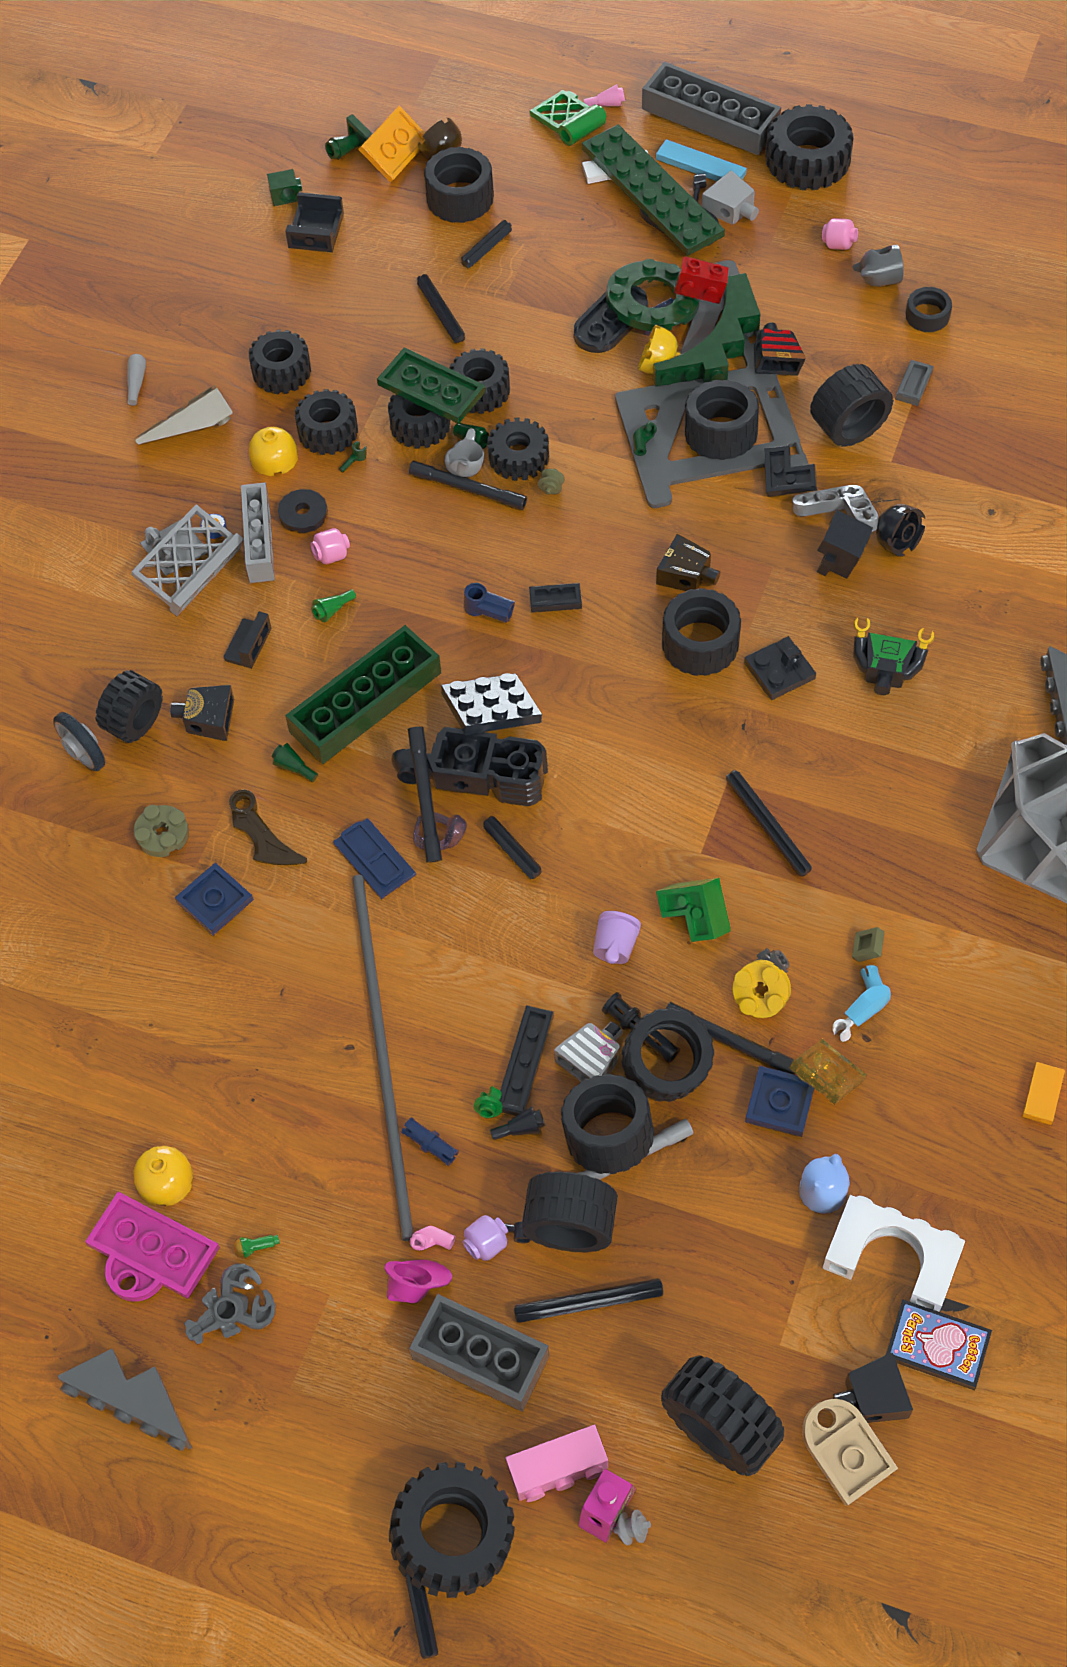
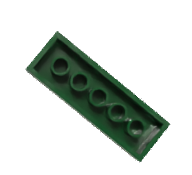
(363, 694)

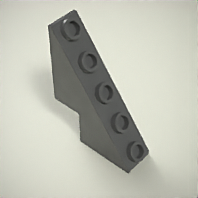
(1055, 666)
(136, 1400)

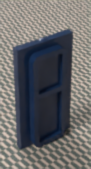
(374, 857)

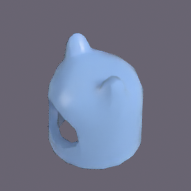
(824, 1184)

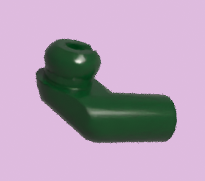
(642, 436)

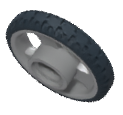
(79, 741)

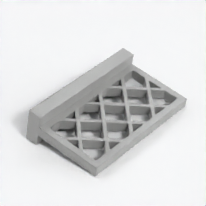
(203, 575)

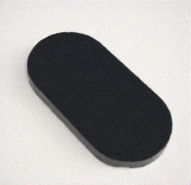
(599, 326)

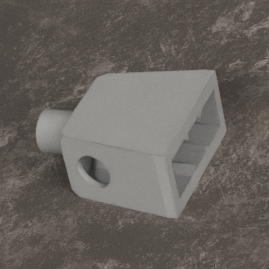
(730, 199)

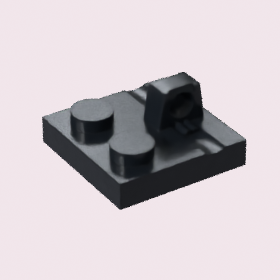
(780, 668)

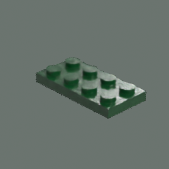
(431, 385)

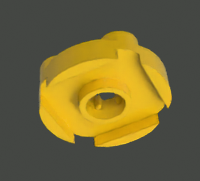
(773, 1000)

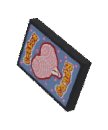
(939, 1344)

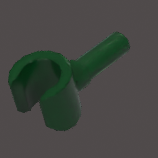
(357, 455)

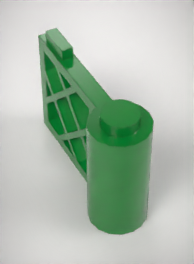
(576, 124)

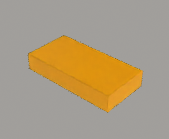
(1043, 1093)

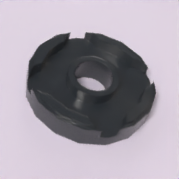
(299, 500)

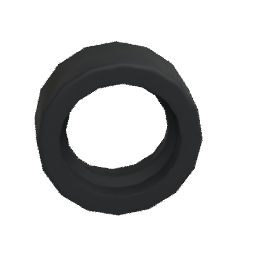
(932, 296)

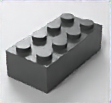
(479, 1352)

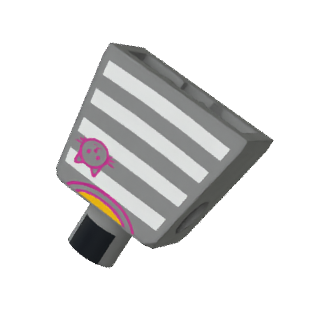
(590, 1051)

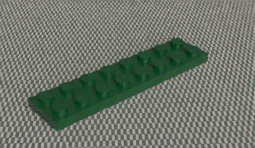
(653, 190)

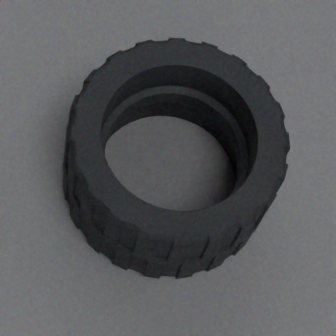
(455, 166)
(851, 405)
(721, 439)
(701, 607)
(691, 1030)
(601, 1096)
(569, 1212)

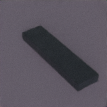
(525, 1059)

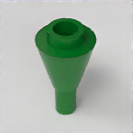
(326, 607)

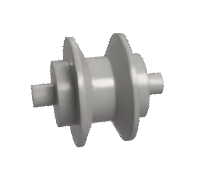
(631, 1527)

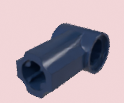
(487, 603)

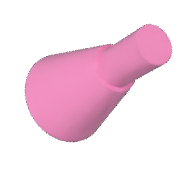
(609, 97)

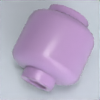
(485, 1238)

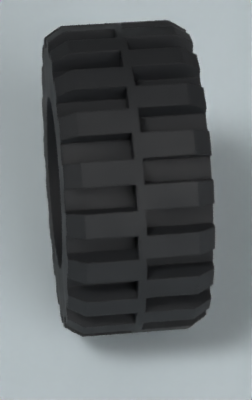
(809, 166)
(723, 1415)
(443, 1571)

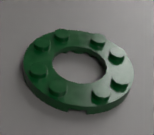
(642, 317)

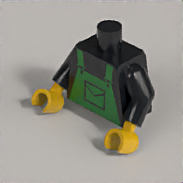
(888, 659)

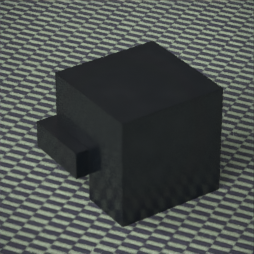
(843, 544)

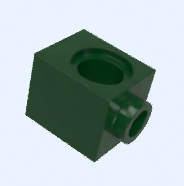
(284, 187)

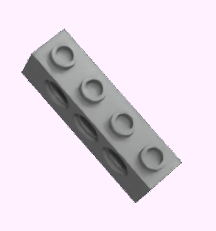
(257, 532)

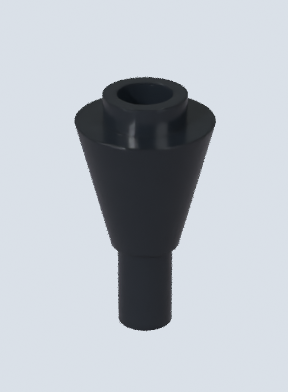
(523, 1124)

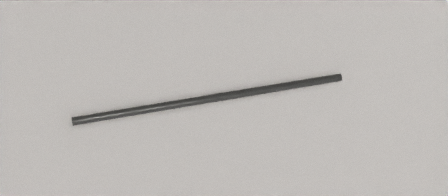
(383, 1060)

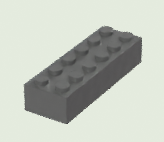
(709, 107)

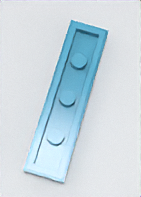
(697, 161)

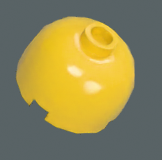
(659, 348)
(272, 451)
(163, 1176)

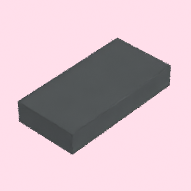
(914, 382)

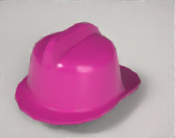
(413, 1279)

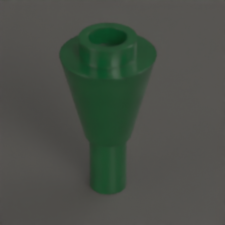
(288, 759)

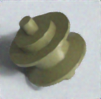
(551, 481)

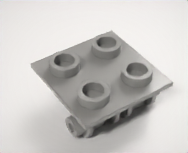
(153, 537)

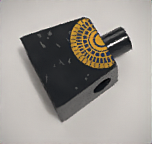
(206, 711)

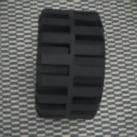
(266, 363)
(489, 368)
(321, 408)
(415, 429)
(129, 706)

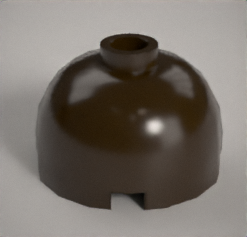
(440, 137)

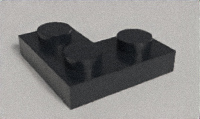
(783, 478)

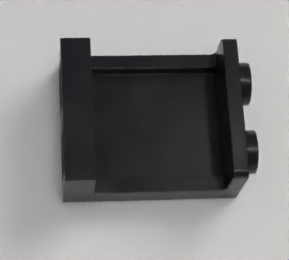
(315, 222)

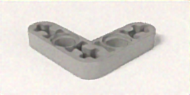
(848, 497)

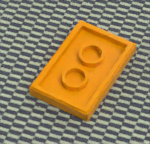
(393, 144)

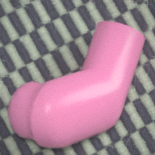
(431, 1236)

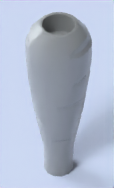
(135, 373)

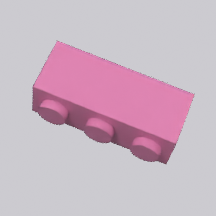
(557, 1464)

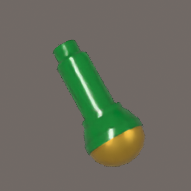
(245, 1247)

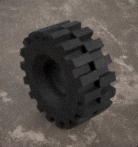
(520, 462)

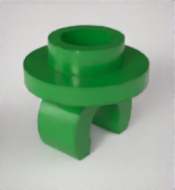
(488, 1104)

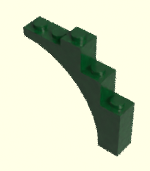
(726, 341)

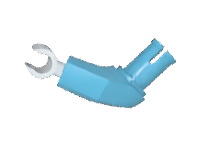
(867, 1004)

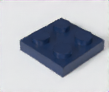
(214, 898)
(779, 1101)

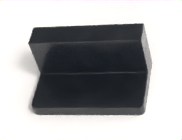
(248, 640)

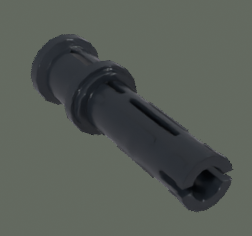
(632, 1016)

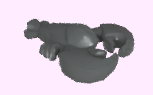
(232, 1306)

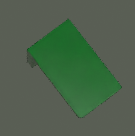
(700, 903)

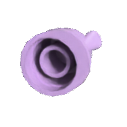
(615, 936)

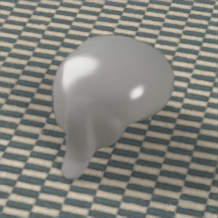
(465, 457)

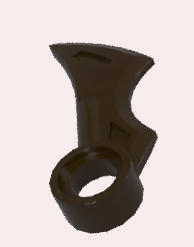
(267, 846)

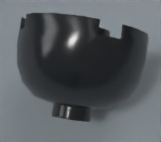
(900, 528)

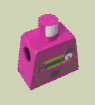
(605, 1504)

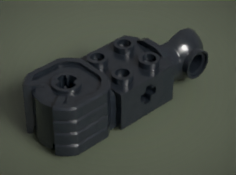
(479, 763)

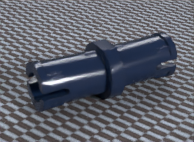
(430, 1141)

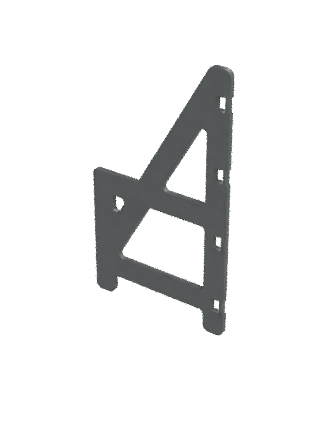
(654, 467)

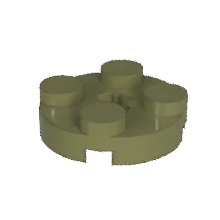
(154, 818)

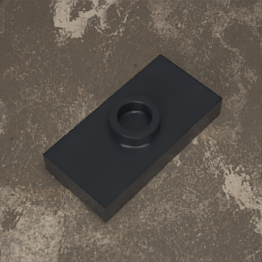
(555, 597)

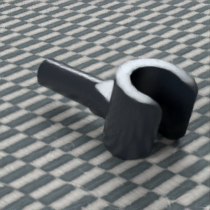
(699, 182)
(519, 1237)

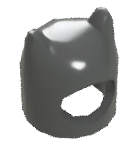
(881, 266)

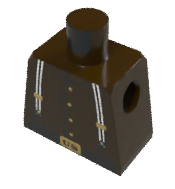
(685, 566)

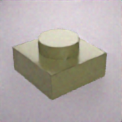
(868, 944)

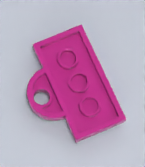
(149, 1249)

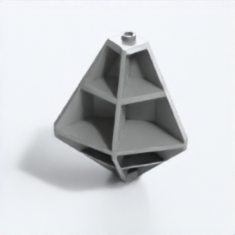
(1029, 818)

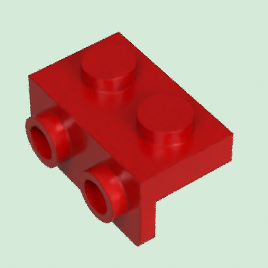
(701, 280)

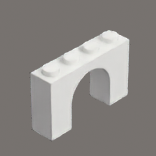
(865, 1221)

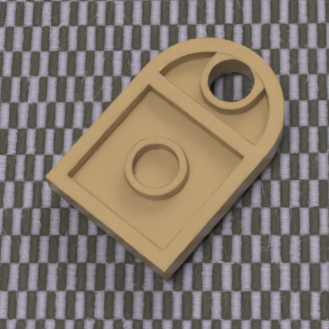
(846, 1450)

